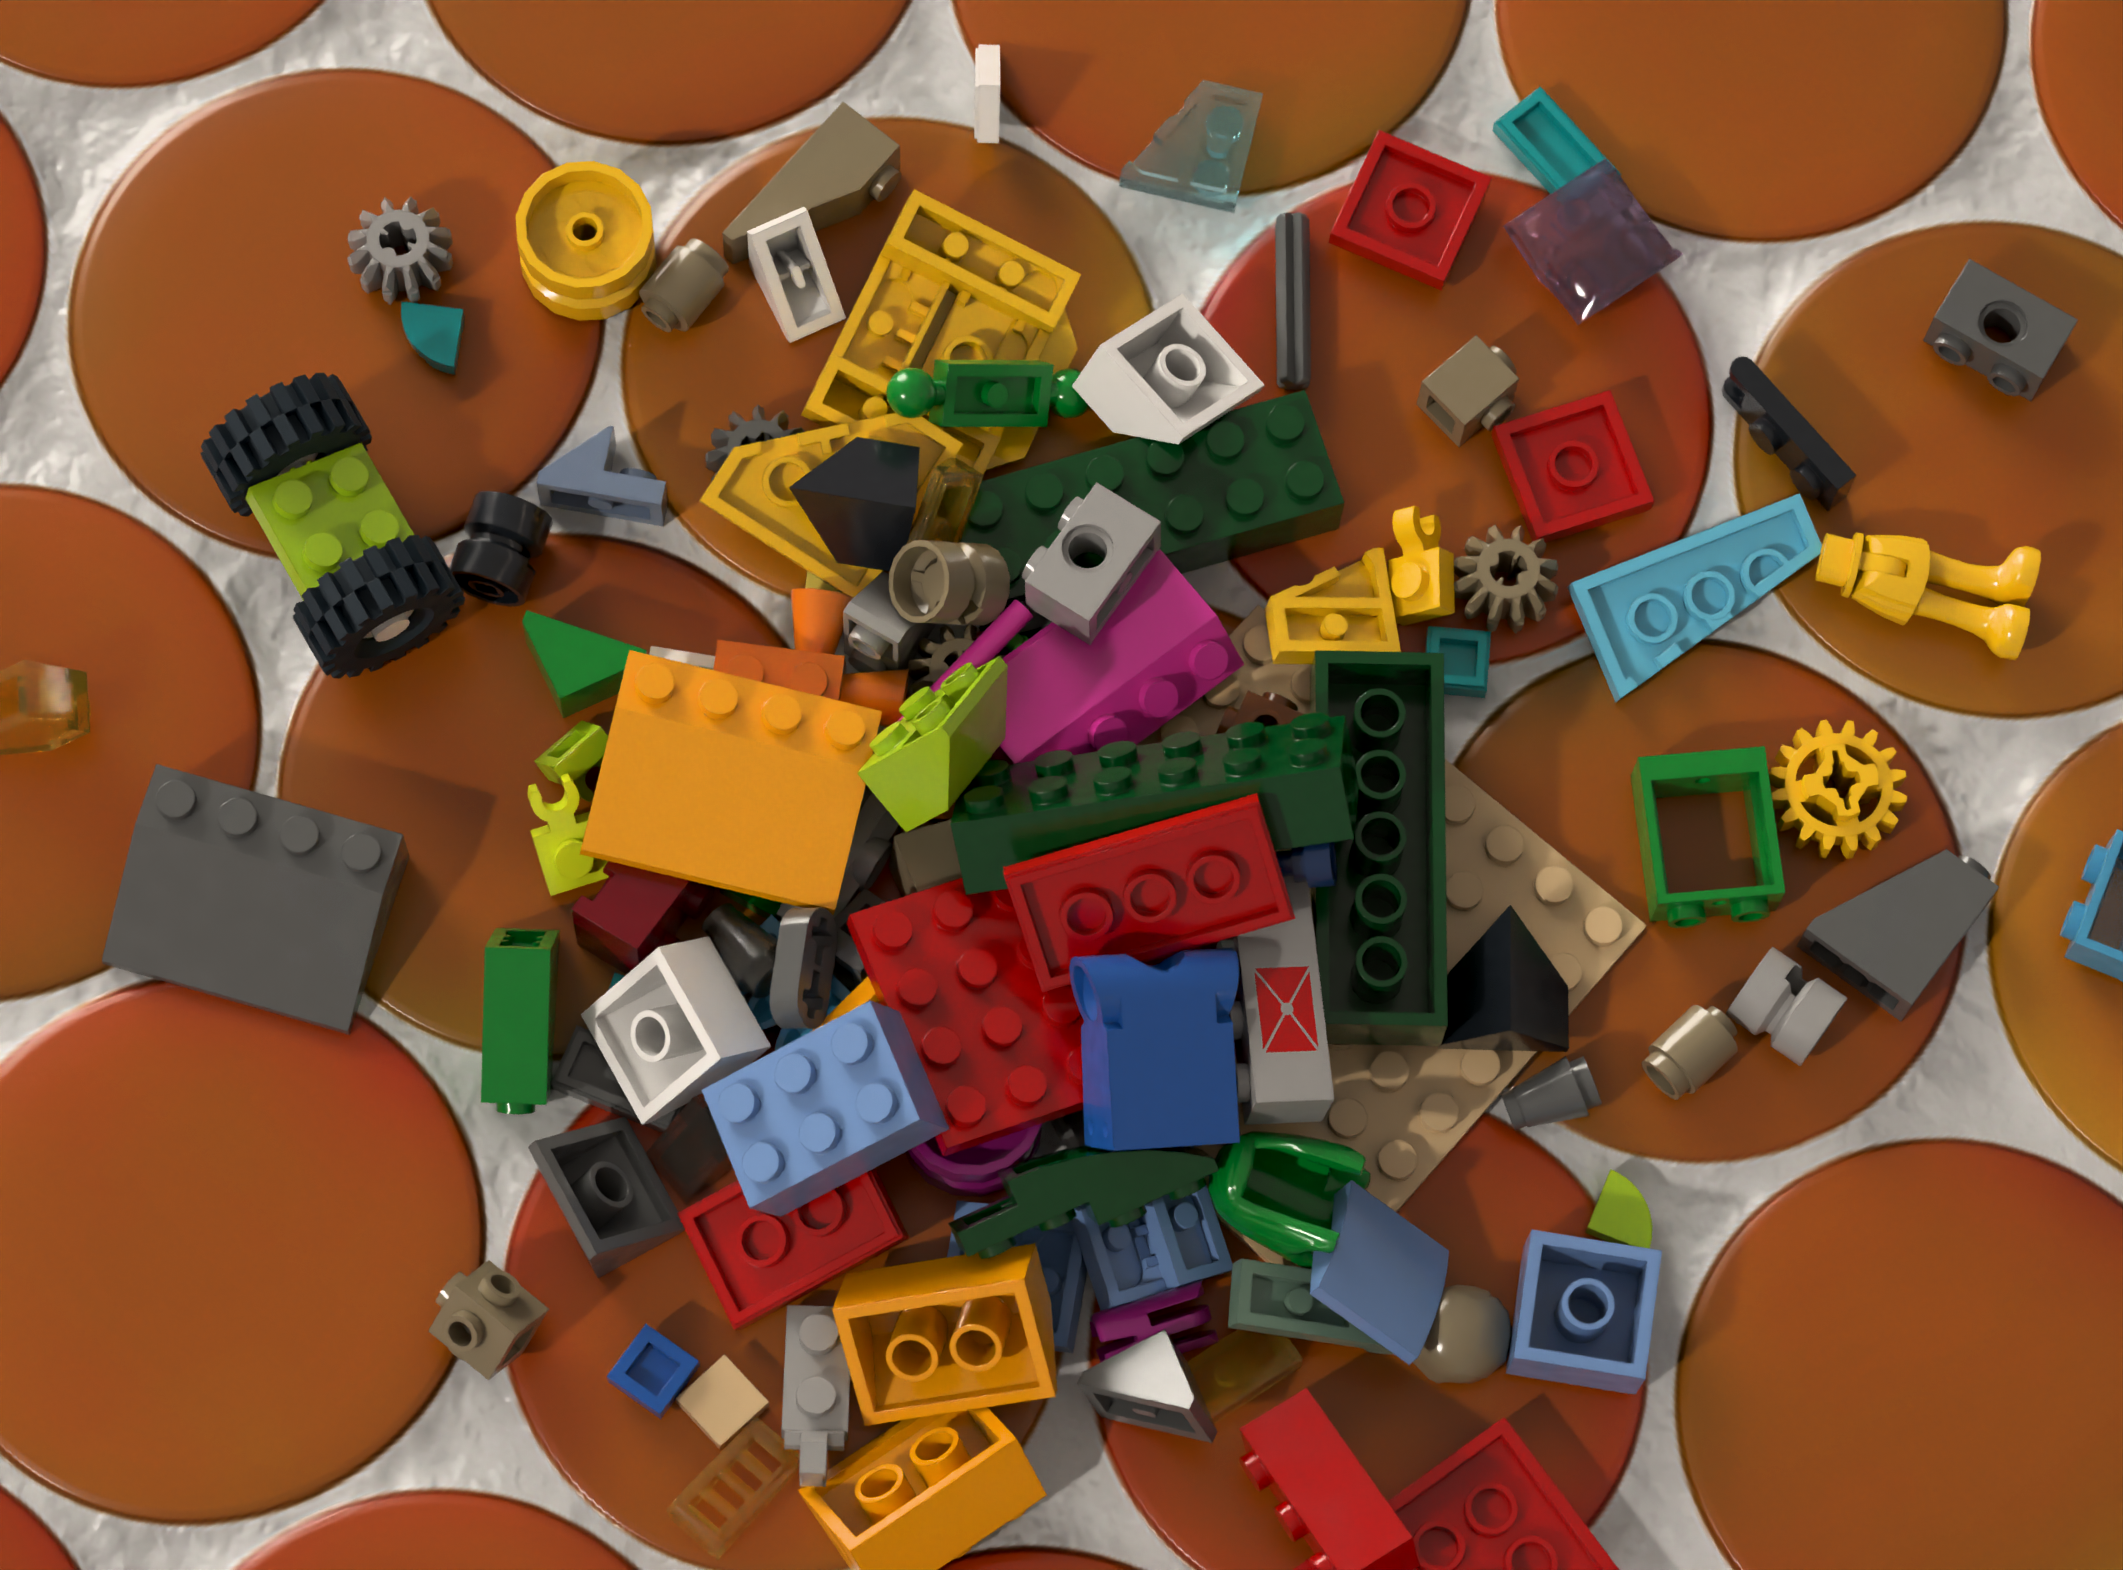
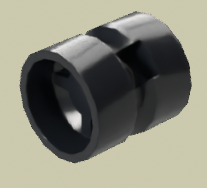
(502, 540)

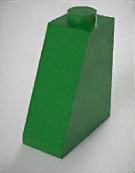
(519, 1018)

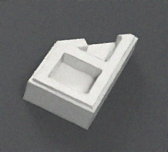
(987, 94)

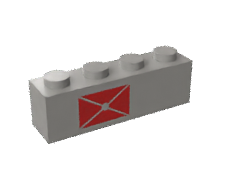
(1281, 1020)

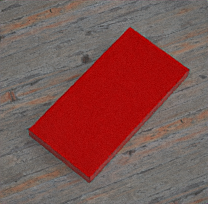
(1151, 889)

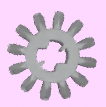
(422, 240)

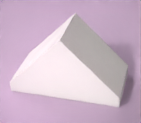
(794, 274)

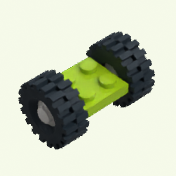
(333, 524)

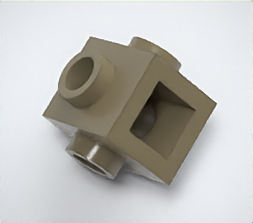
(486, 1318)

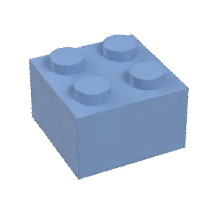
(1584, 1312)

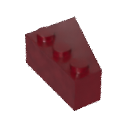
(636, 914)

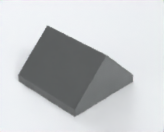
(607, 1192)

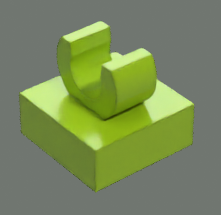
(576, 755)

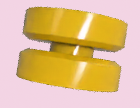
(585, 240)

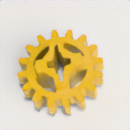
(1862, 781)

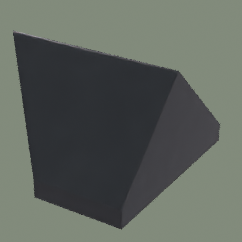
(863, 501)
(1506, 994)

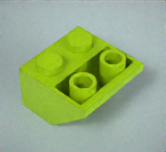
(938, 743)

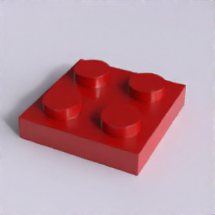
(1410, 210)
(1572, 467)

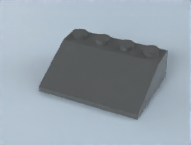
(254, 899)

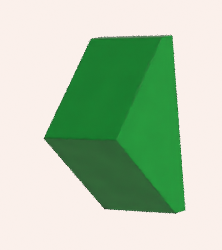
(575, 662)

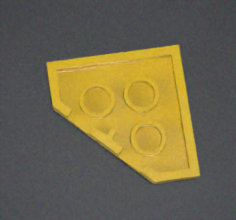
(756, 493)

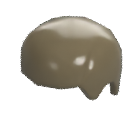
(1467, 1337)

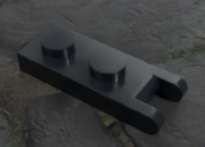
(1782, 430)

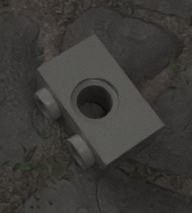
(1988, 300)

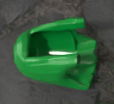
(1284, 1190)

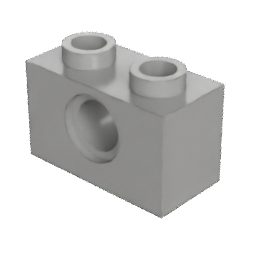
(1087, 597)

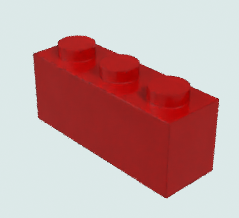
(1323, 1490)

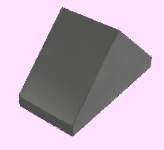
(1150, 1389)

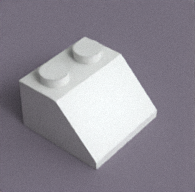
(1166, 376)
(674, 1027)

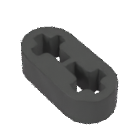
(803, 968)

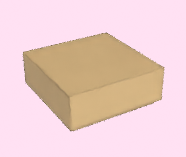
(722, 1402)

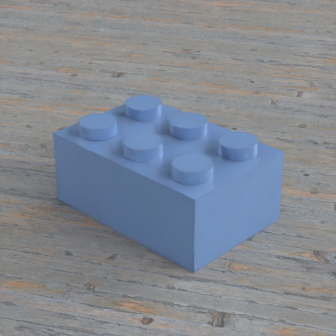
(825, 1109)

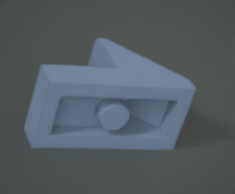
(586, 485)

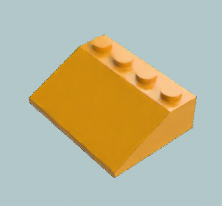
(730, 782)

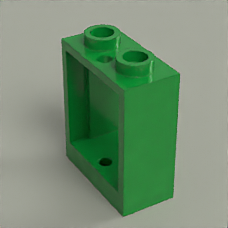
(1708, 774)

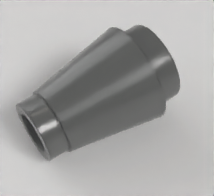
(1553, 1095)

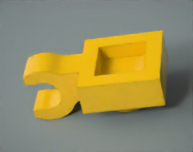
(1424, 574)

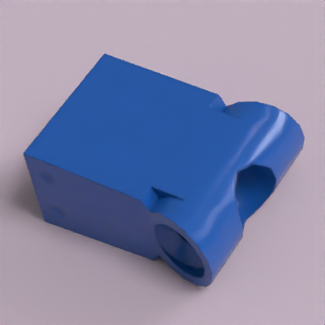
(1158, 1049)

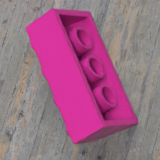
(1134, 677)

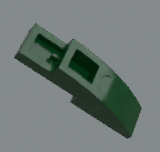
(1106, 1182)

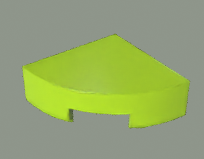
(1621, 1214)

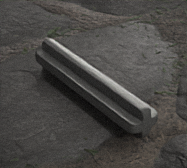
(1293, 301)

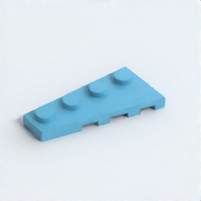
(1679, 594)

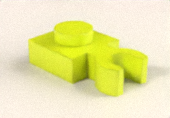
(561, 841)

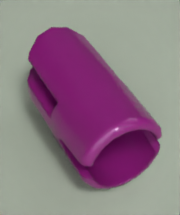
(1133, 1325)

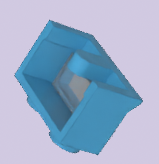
(2097, 925)

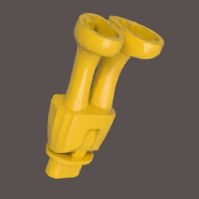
(1892, 575)

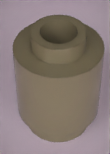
(683, 286)
(1691, 1051)

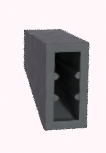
(1902, 929)

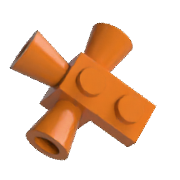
(813, 662)

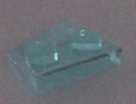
(1200, 150)

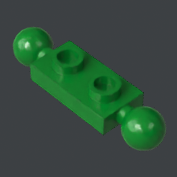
(986, 393)

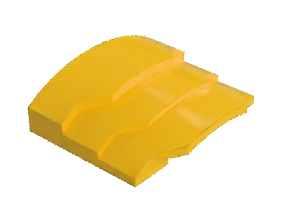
(947, 294)

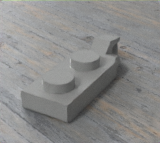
(814, 1390)

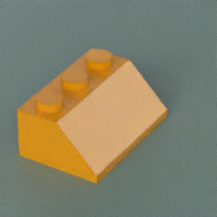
(947, 1335)
(925, 1491)

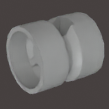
(1786, 1006)

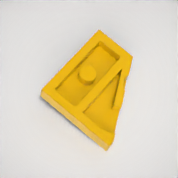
(1334, 613)

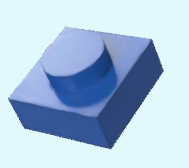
(653, 1371)

